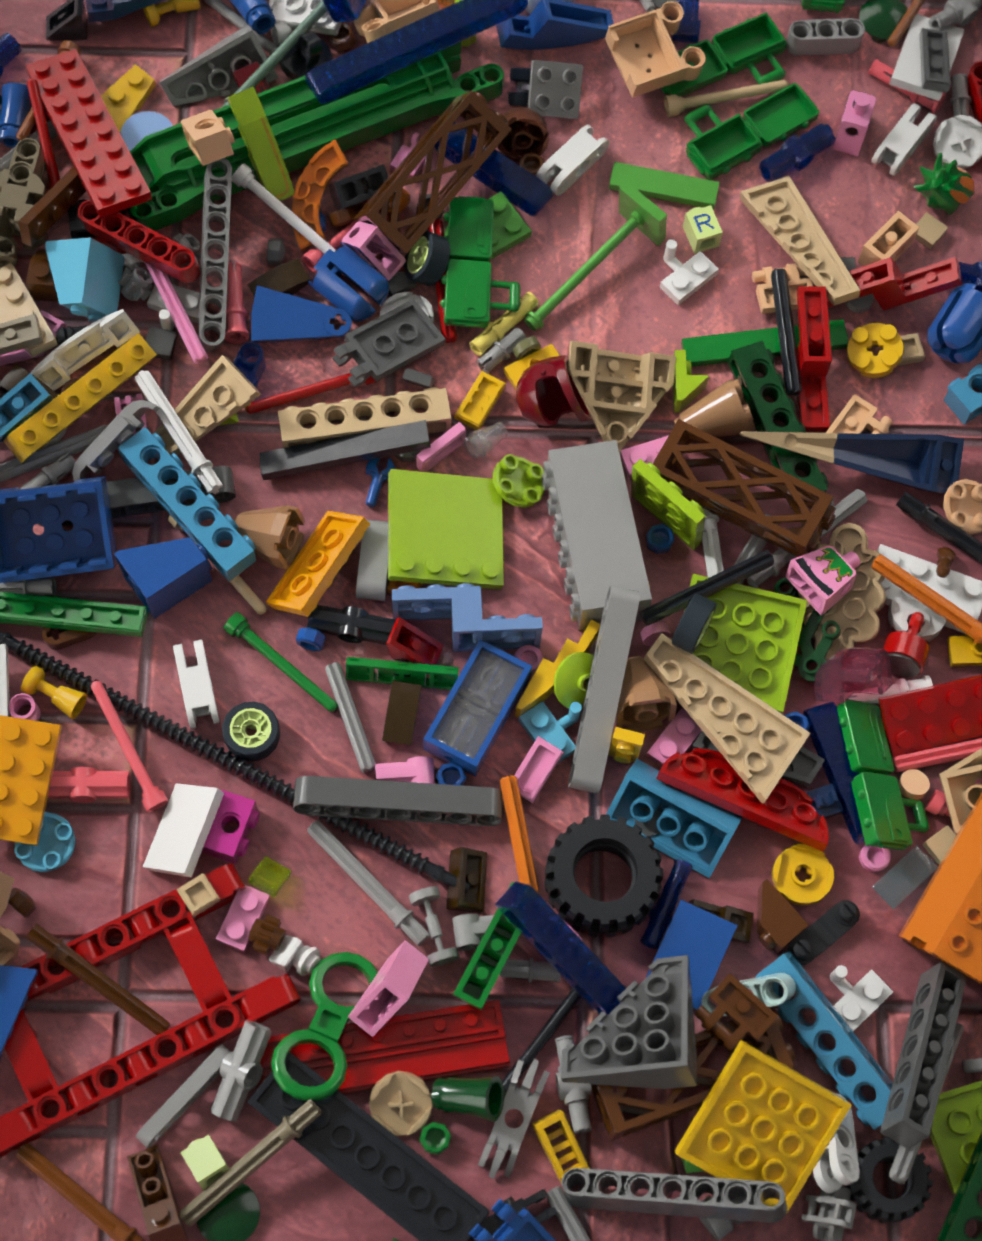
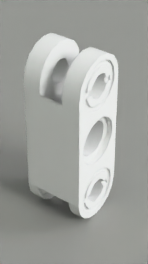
(903, 139)
(572, 160)
(196, 685)
(840, 1159)

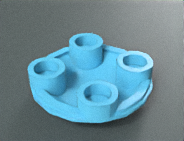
(54, 845)

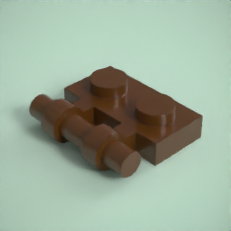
(741, 1007)

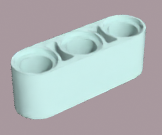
(762, 989)

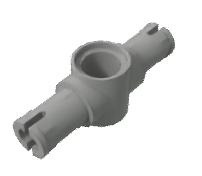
(955, 12)
(574, 1094)

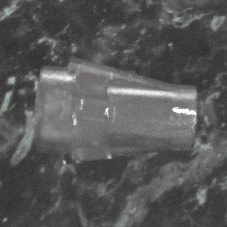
(484, 440)

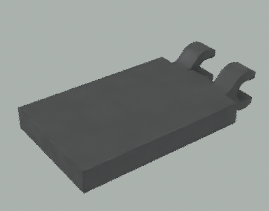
(389, 343)

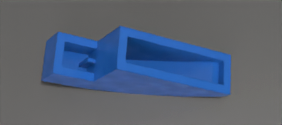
(555, 26)

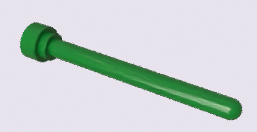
(238, 627)

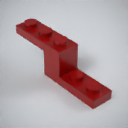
(894, 288)
(813, 357)

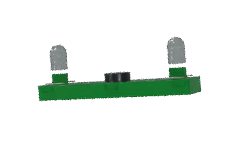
(363, 669)

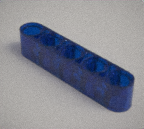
(503, 176)
(830, 745)

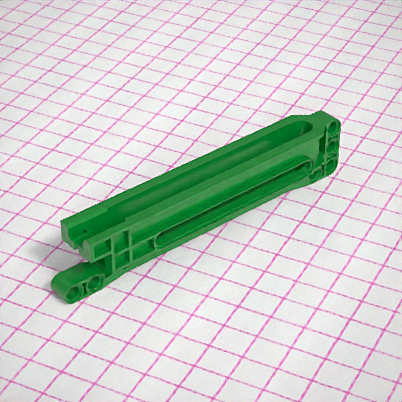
(305, 127)

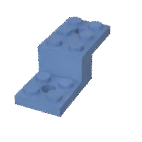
(464, 608)

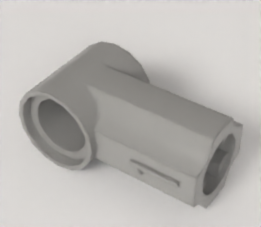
(469, 930)

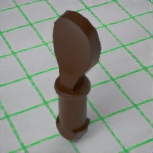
(945, 559)

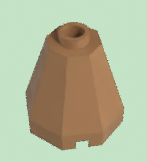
(273, 533)
(643, 698)

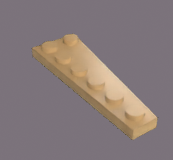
(795, 228)

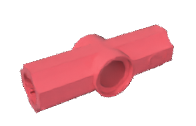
(89, 784)

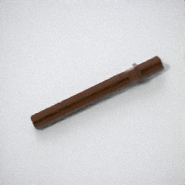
(96, 979)

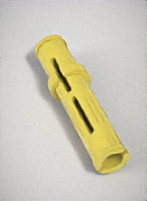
(500, 327)

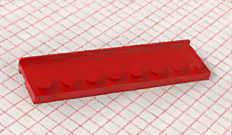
(423, 1043)

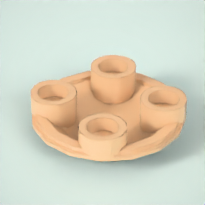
(964, 505)

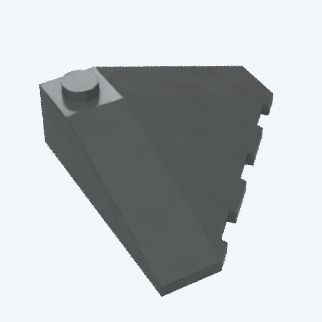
(645, 1038)

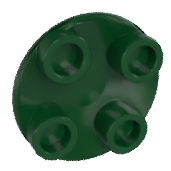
(881, 18)
(233, 1217)

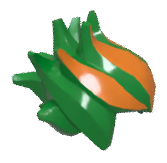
(946, 185)

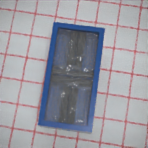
(477, 707)

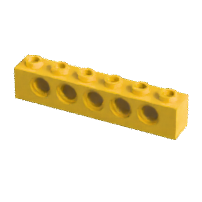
(79, 398)

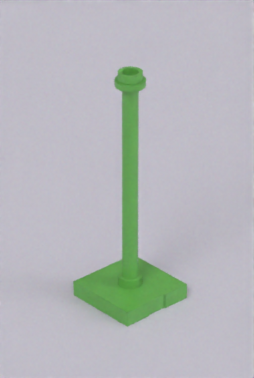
(640, 214)

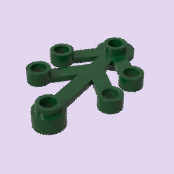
(806, 635)

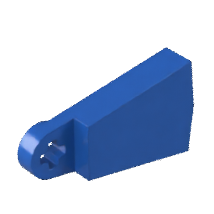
(292, 318)

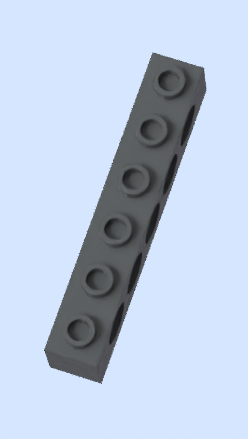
(924, 1055)

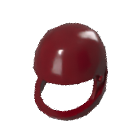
(549, 392)

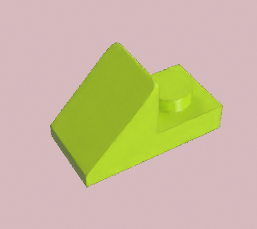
(686, 386)

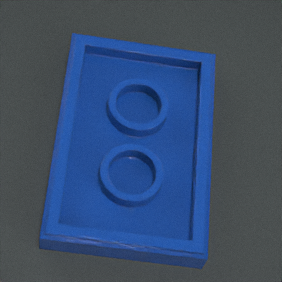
(700, 937)

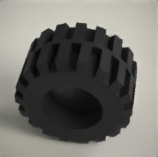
(875, 1204)

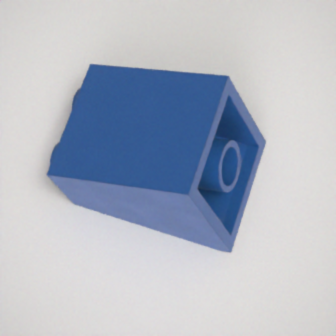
(165, 572)

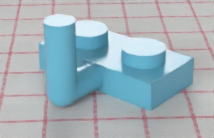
(542, 723)

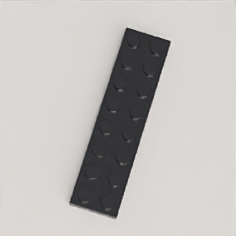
(374, 1161)

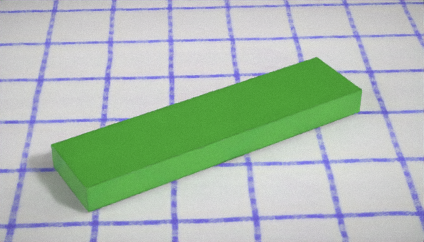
(665, 185)

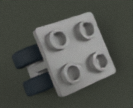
(548, 88)

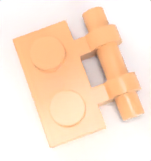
(765, 291)
(857, 416)

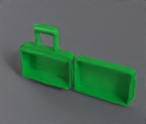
(734, 51)
(742, 138)
(469, 265)
(874, 790)

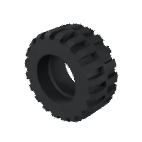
(614, 838)

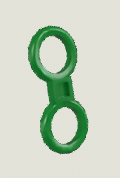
(323, 1030)

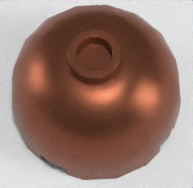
(527, 135)

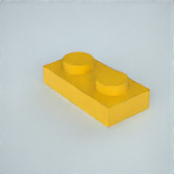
(626, 745)

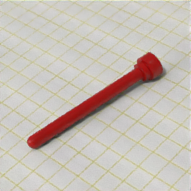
(43, 131)
(301, 393)

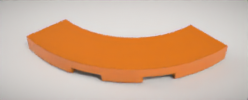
(311, 187)

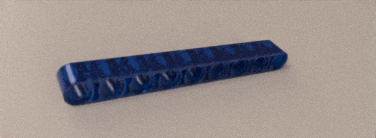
(408, 46)

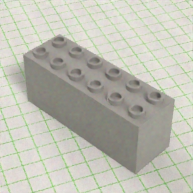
(594, 528)

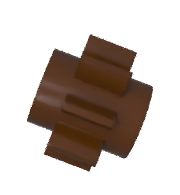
(266, 934)

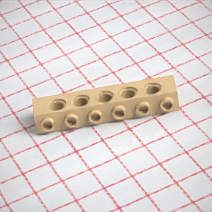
(376, 406)

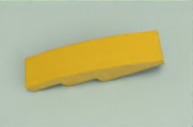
(542, 682)

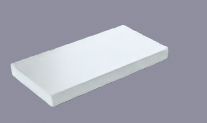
(908, 67)

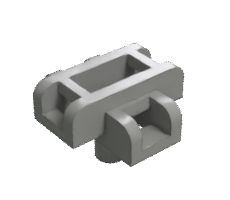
(835, 1213)

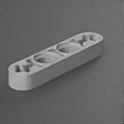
(182, 1098)

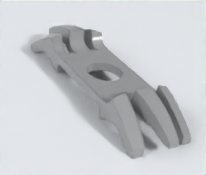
(511, 1138)

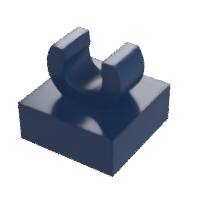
(826, 801)

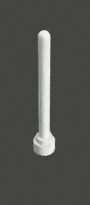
(244, 177)

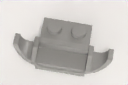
(116, 433)

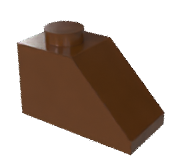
(40, 278)
(776, 919)

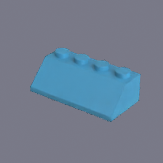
(694, 827)

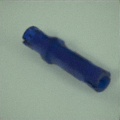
(661, 915)

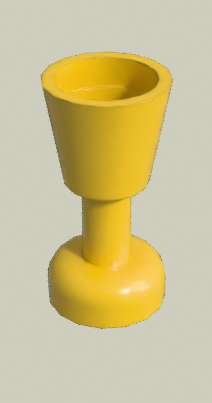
(153, 11)
(64, 698)

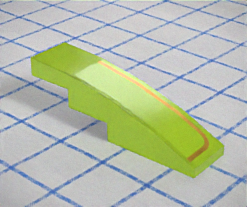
(261, 143)

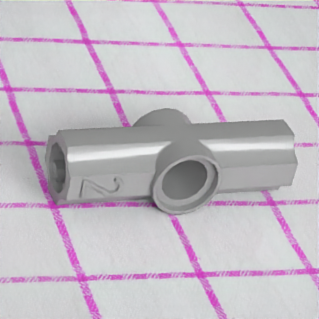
(241, 1071)

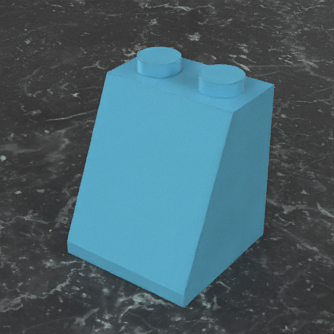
(86, 276)

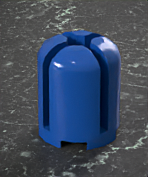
(359, 272)
(958, 326)

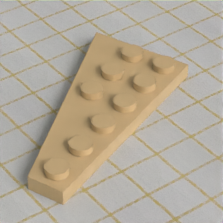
(740, 725)

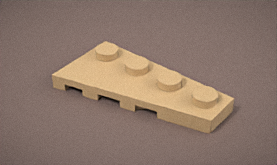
(18, 303)
(211, 402)

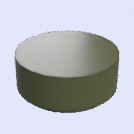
(526, 347)

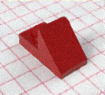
(413, 644)

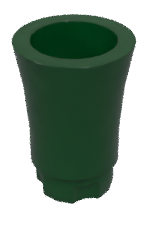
(470, 1096)

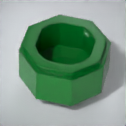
(435, 1138)

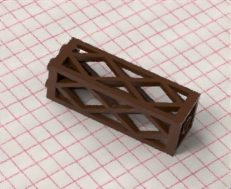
(491, 130)
(733, 461)
(611, 1105)

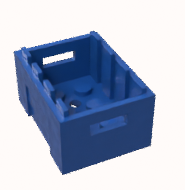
(56, 551)

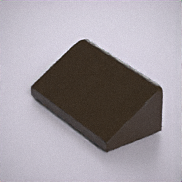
(467, 866)

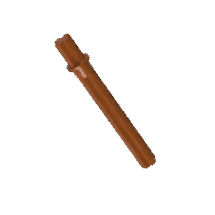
(76, 1195)

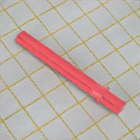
(936, 755)

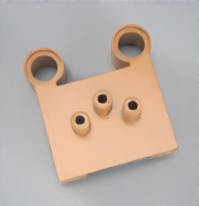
(387, 16)
(647, 53)

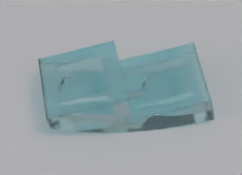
(905, 877)

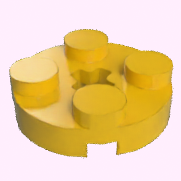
(875, 334)
(816, 865)

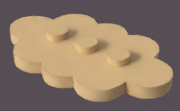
(858, 608)

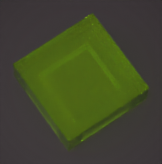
(269, 876)

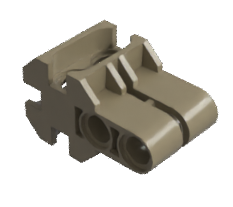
(22, 188)

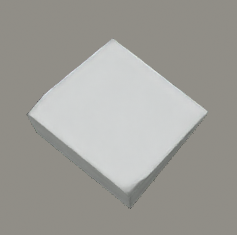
(285, 955)

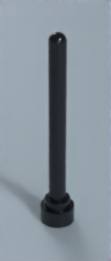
(544, 1035)

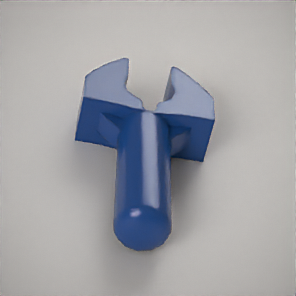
(377, 480)

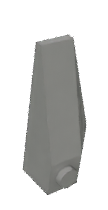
(212, 71)

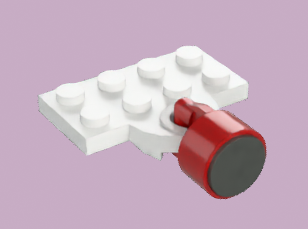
(916, 621)

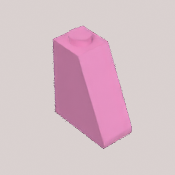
(389, 988)

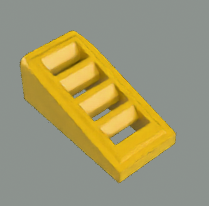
(544, 1139)

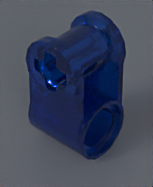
(251, 370)

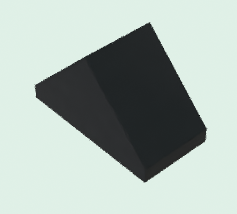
(67, 22)

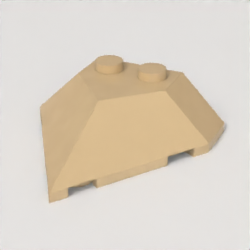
(619, 387)

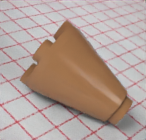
(720, 412)

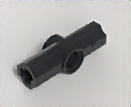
(351, 624)

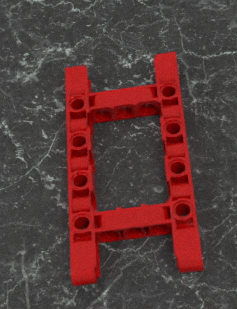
(144, 1060)

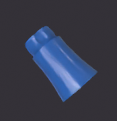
(256, 14)
(14, 109)

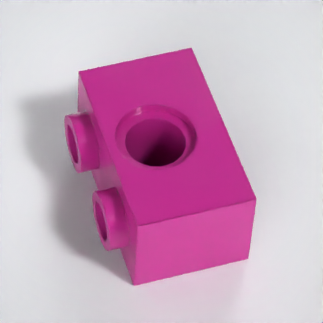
(231, 845)

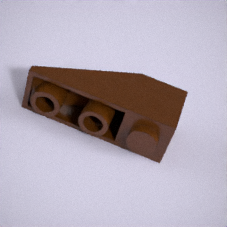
(156, 1196)

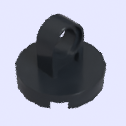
(305, 56)

